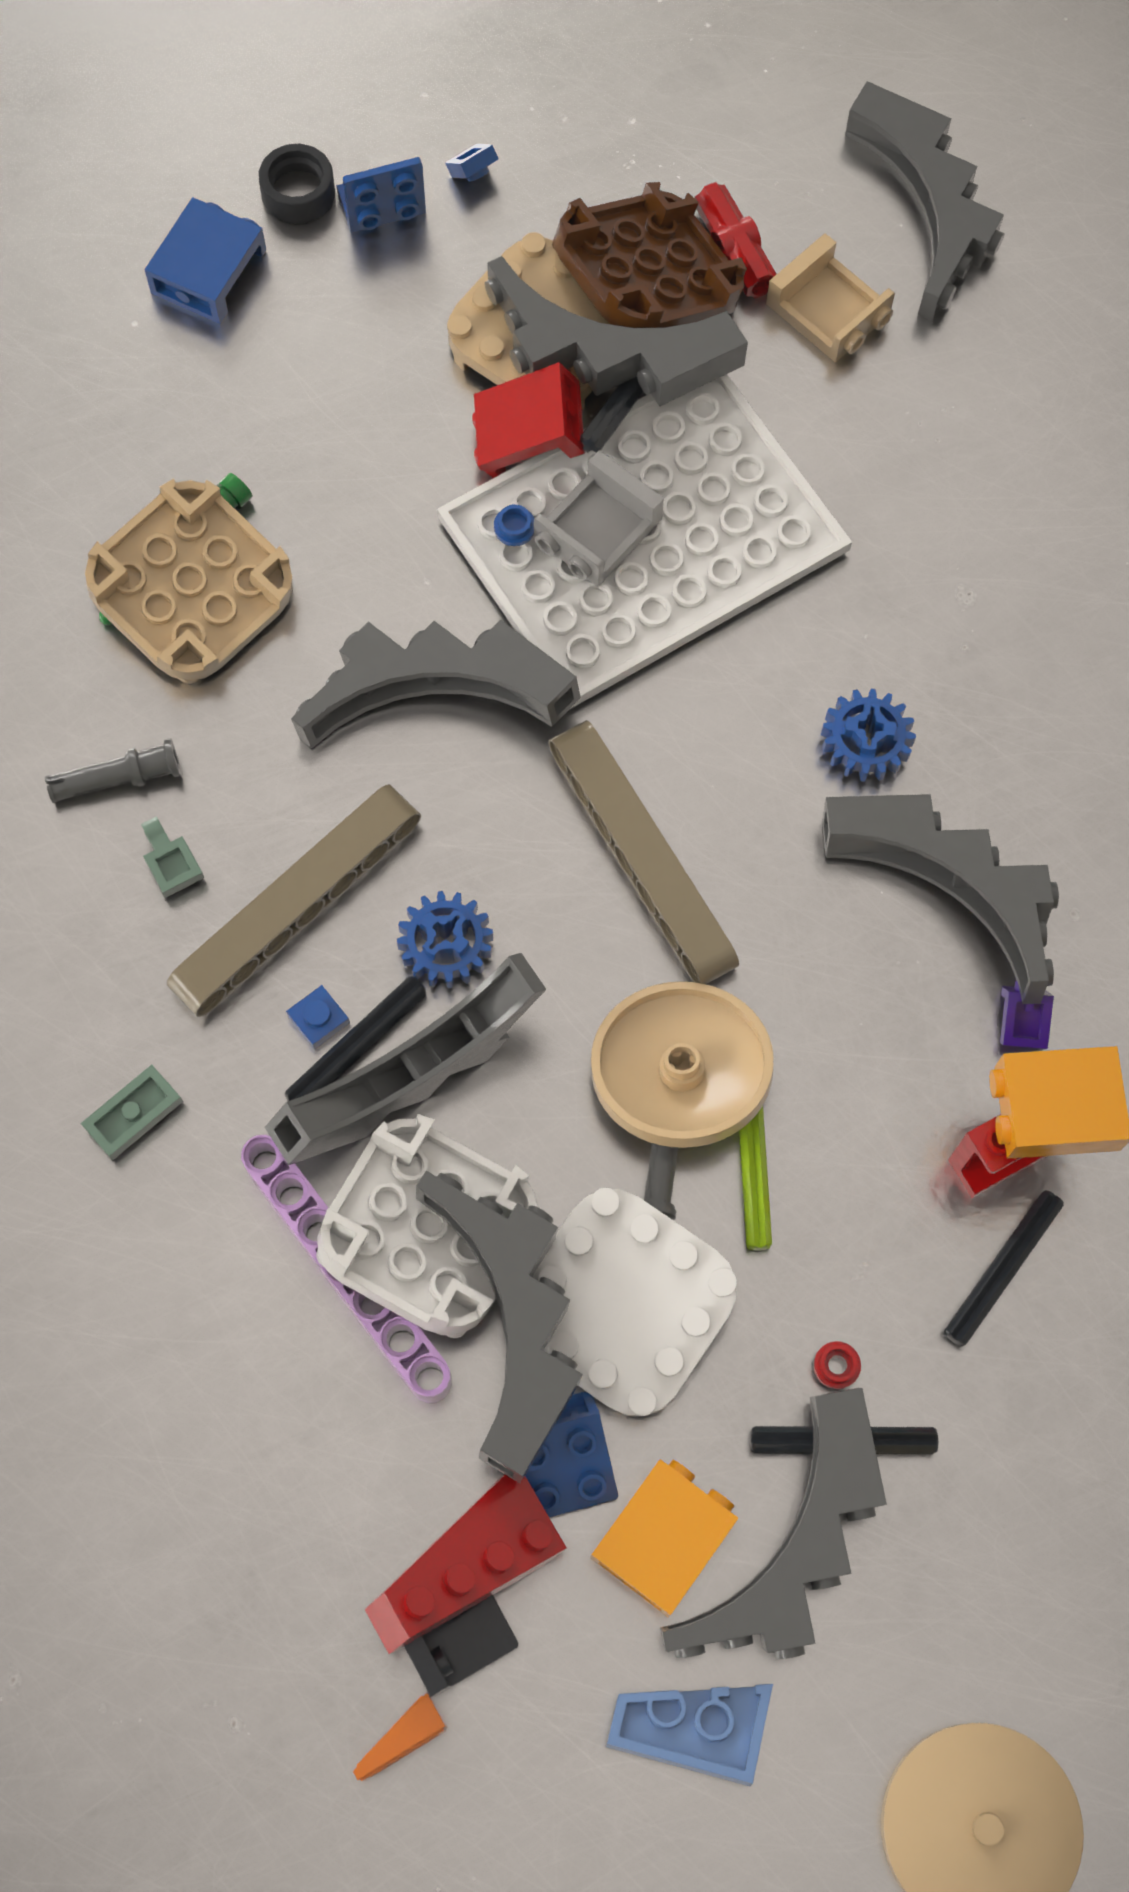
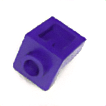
(1025, 1023)

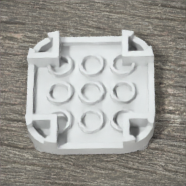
(397, 1247)
(639, 1300)

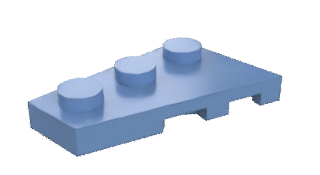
(695, 1730)

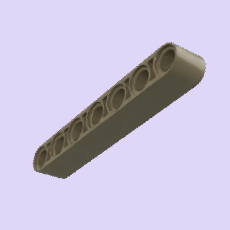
(644, 853)
(293, 900)

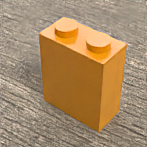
(1060, 1102)
(665, 1536)

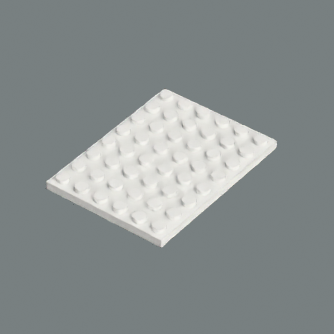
(728, 536)

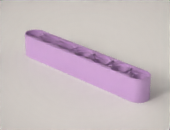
(298, 1219)

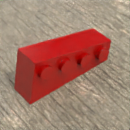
(476, 1557)

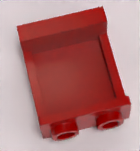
(528, 419)
(983, 1161)

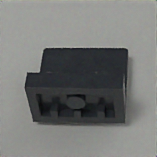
(461, 1646)

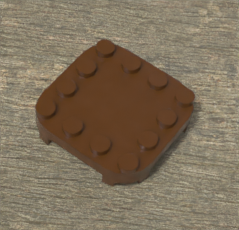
(648, 260)

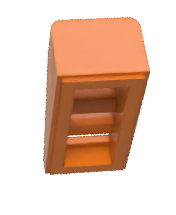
(410, 1732)

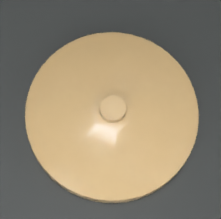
(682, 1064)
(981, 1815)

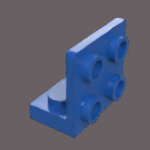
(383, 195)
(574, 1461)

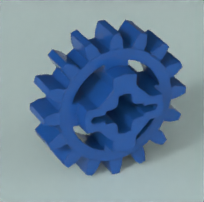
(886, 732)
(455, 922)

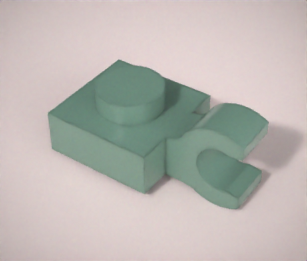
(170, 862)

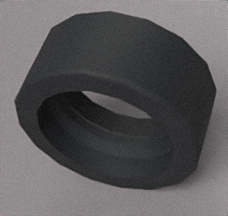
(290, 159)

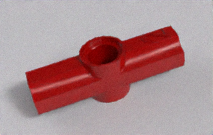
(735, 236)

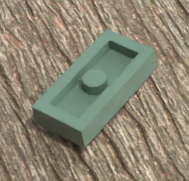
(131, 1112)

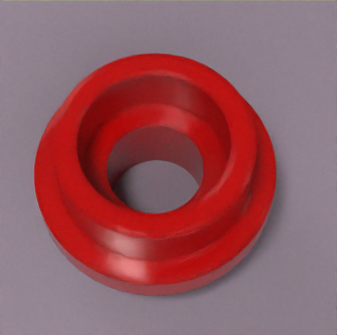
(843, 1352)

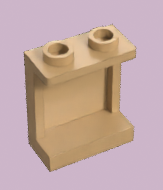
(828, 301)

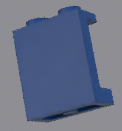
(203, 258)

